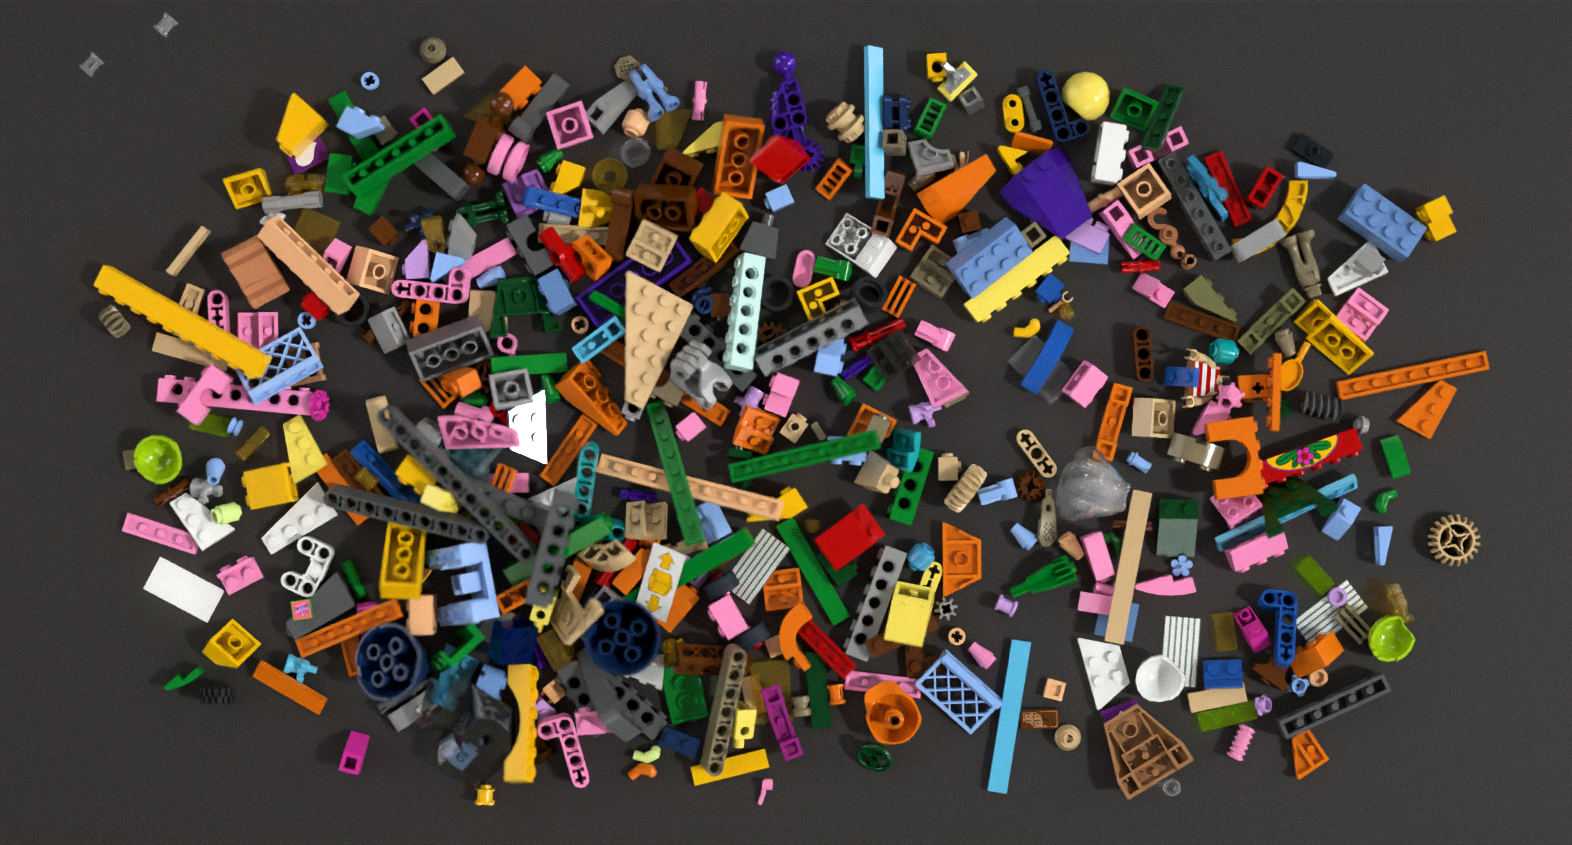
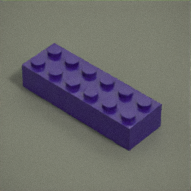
(614, 283)

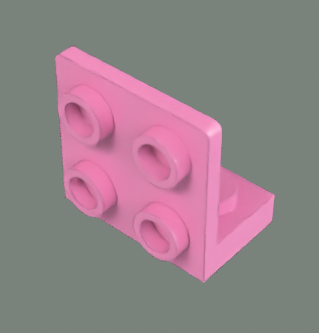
(1238, 509)

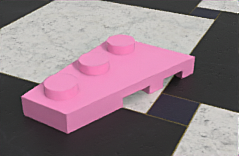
(937, 380)

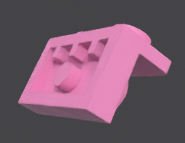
(240, 575)
(589, 722)

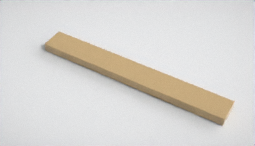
(1128, 567)

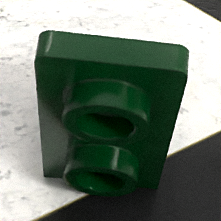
(740, 452)

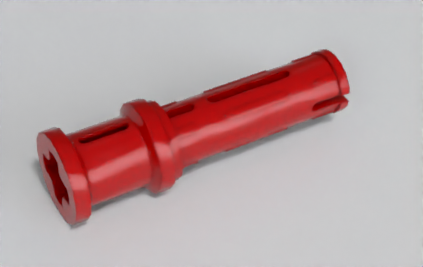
(866, 335)

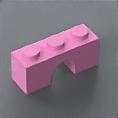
(1175, 140)
(193, 405)

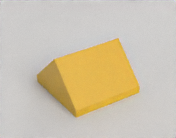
(248, 188)

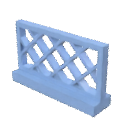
(288, 376)
(968, 678)

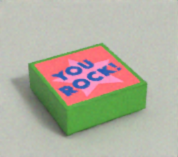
(302, 609)

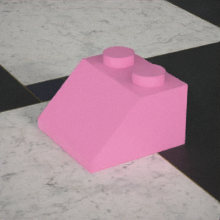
(569, 125)

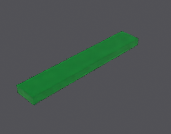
(813, 571)

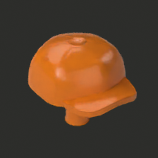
(891, 713)

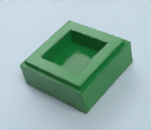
(874, 378)

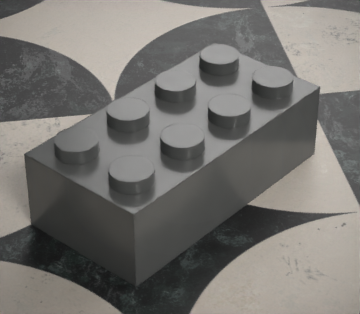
(449, 348)

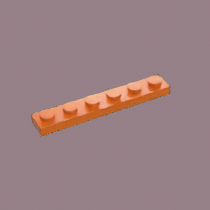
(348, 628)

